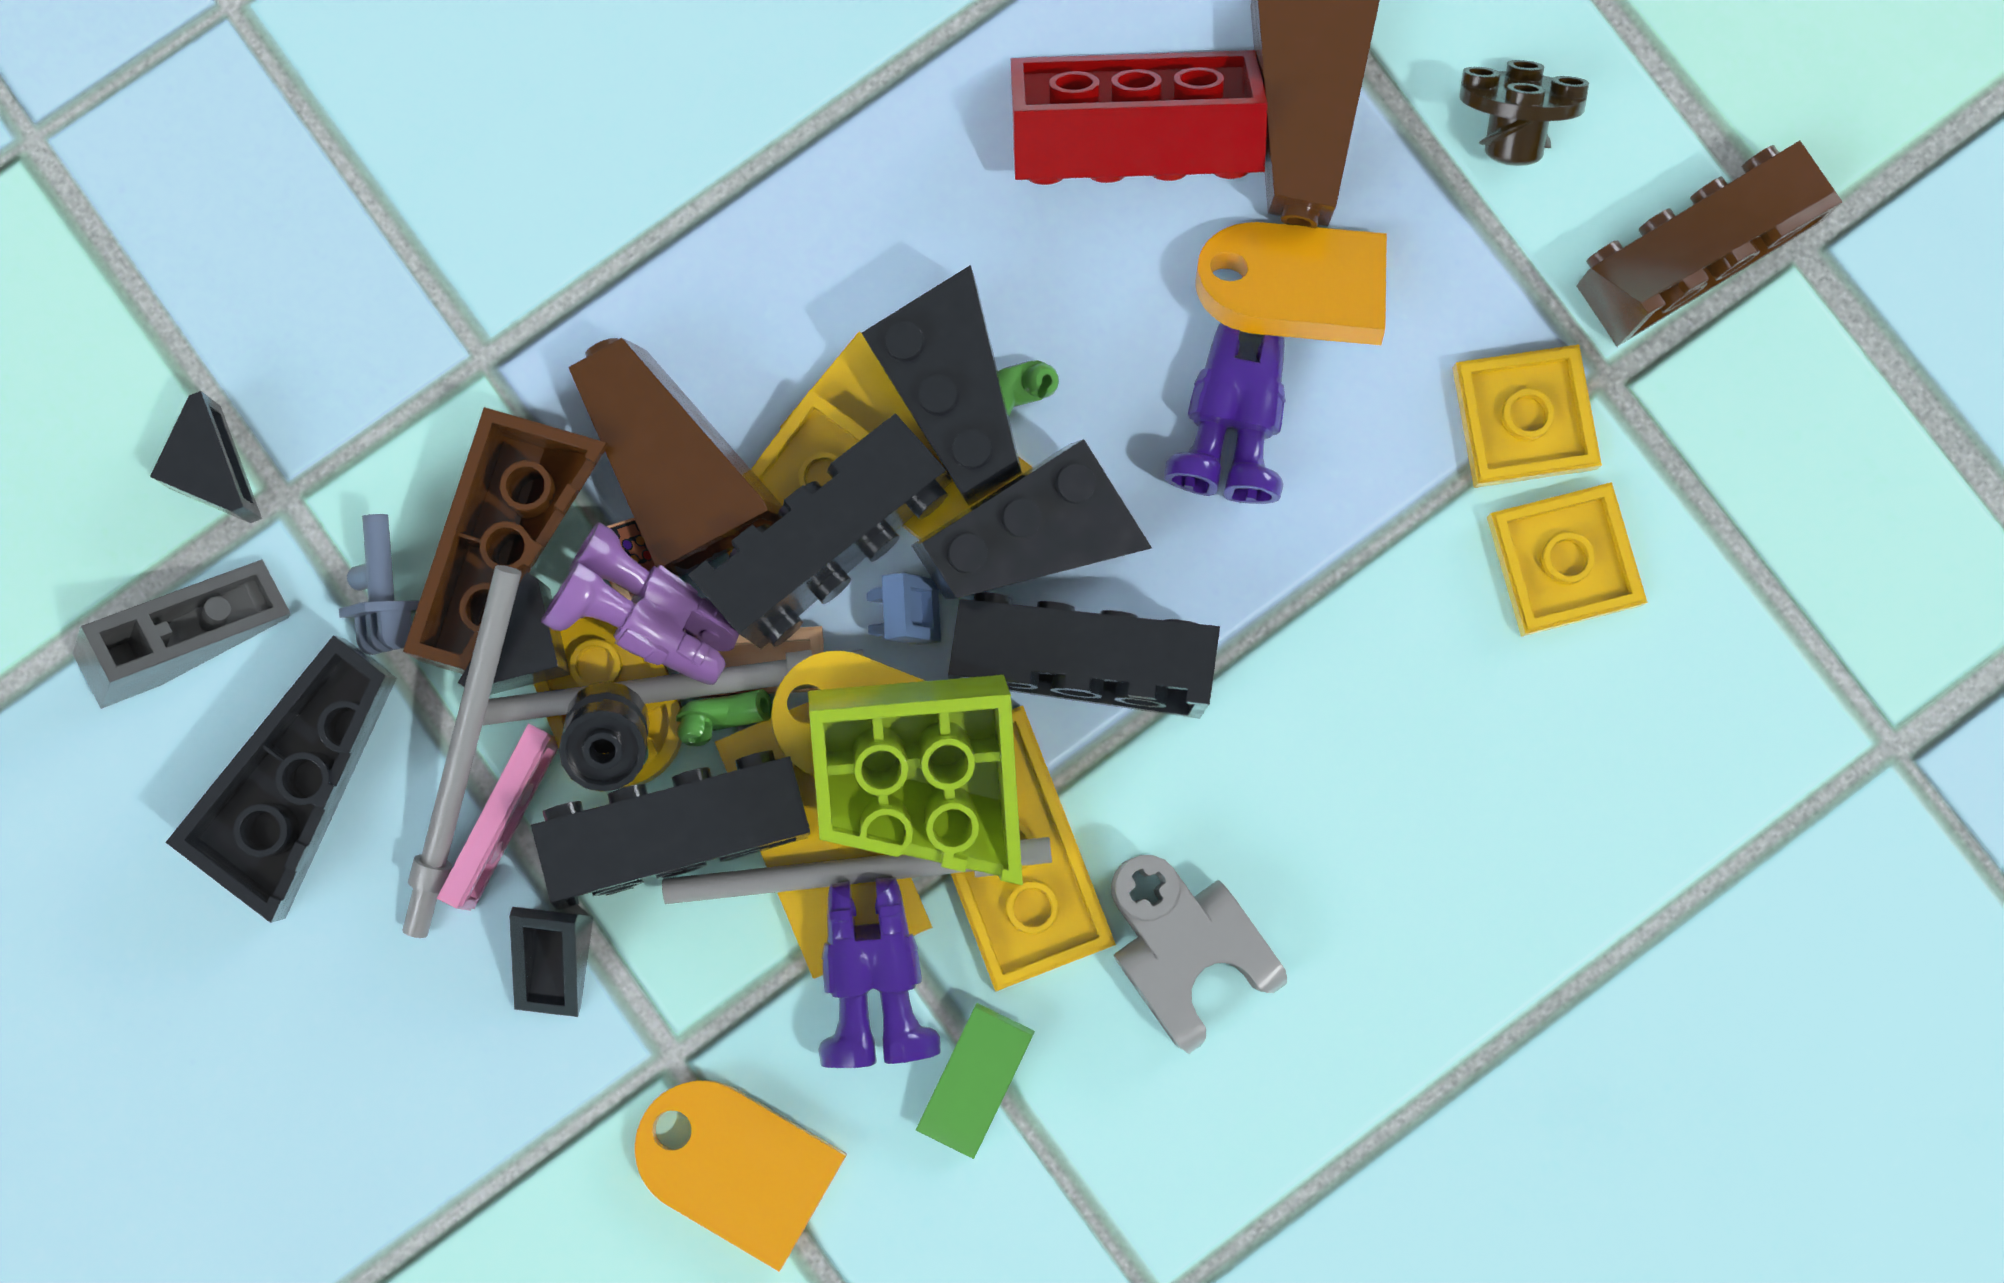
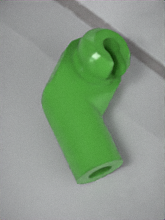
(1027, 383)
(712, 714)

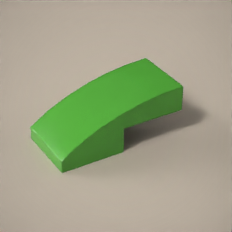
(975, 1080)

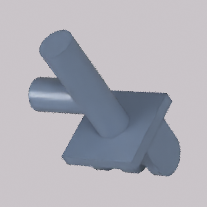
(381, 621)

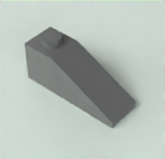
(176, 632)

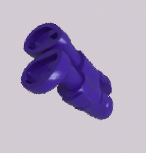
(1241, 397)
(866, 959)

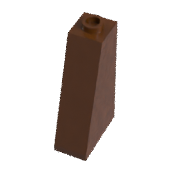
(1312, 78)
(670, 461)

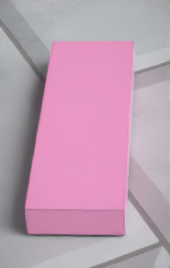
(499, 819)

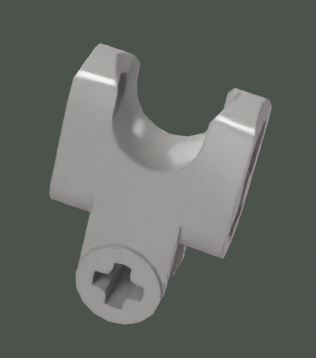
(1180, 940)

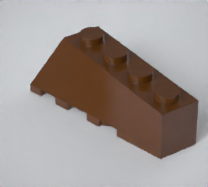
(1708, 241)
(504, 514)

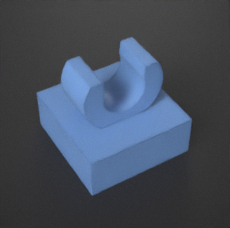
(908, 609)

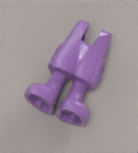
(660, 623)

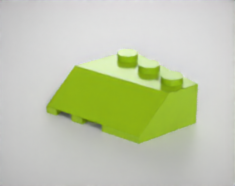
(920, 772)

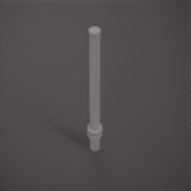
(650, 689)
(432, 867)
(822, 874)

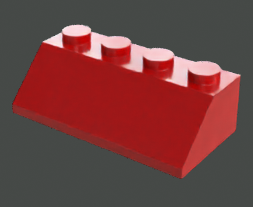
(1138, 116)

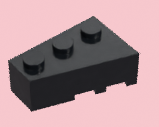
(950, 383)
(1033, 527)

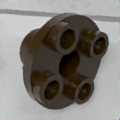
(1520, 107)

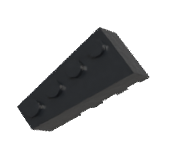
(824, 534)
(1087, 655)
(282, 788)
(669, 829)

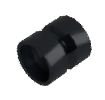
(608, 721)

